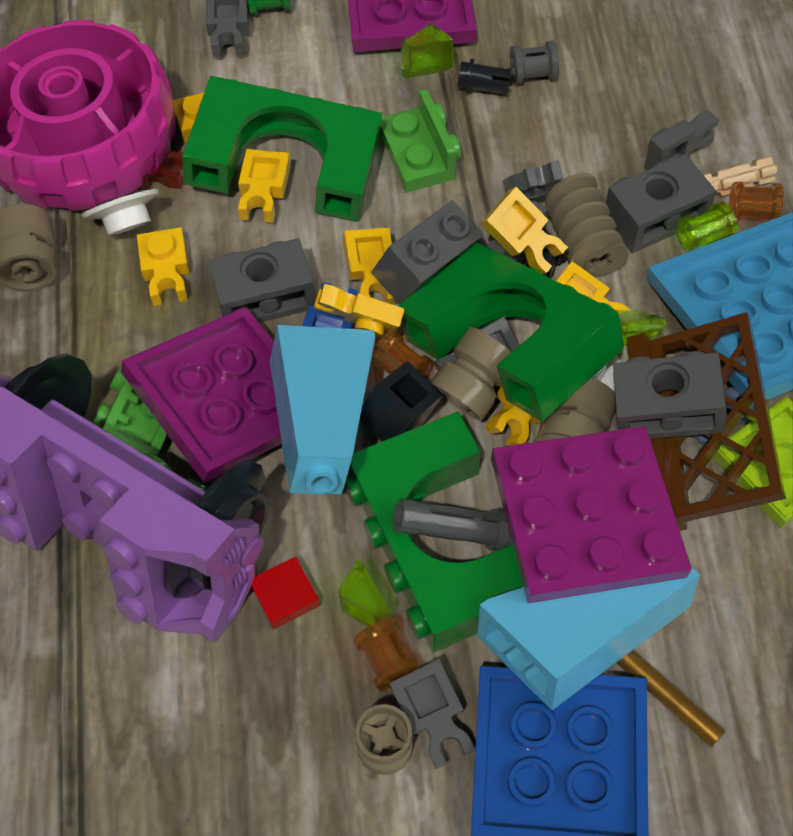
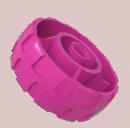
(81, 114)

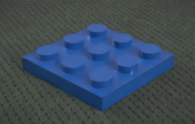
(561, 767)

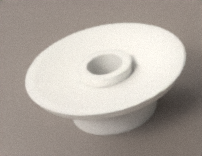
(123, 213)

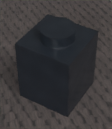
(399, 403)

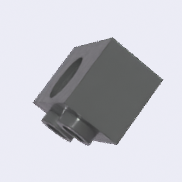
(654, 200)
(425, 251)
(286, 287)
(693, 411)

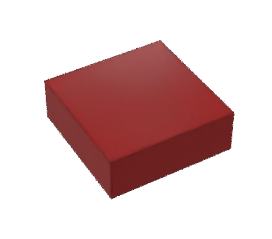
(284, 593)

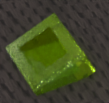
(427, 53)
(638, 322)
(361, 597)

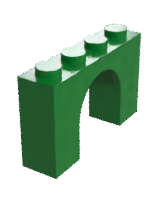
(241, 113)
(549, 366)
(411, 467)

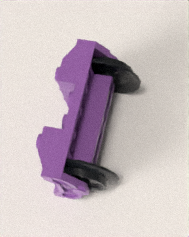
(156, 528)

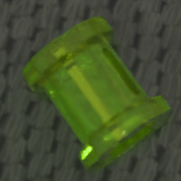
(706, 227)

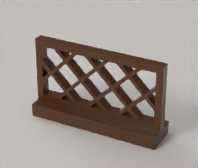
(668, 449)

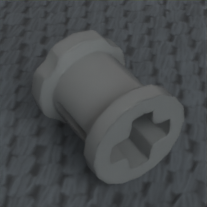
(534, 62)

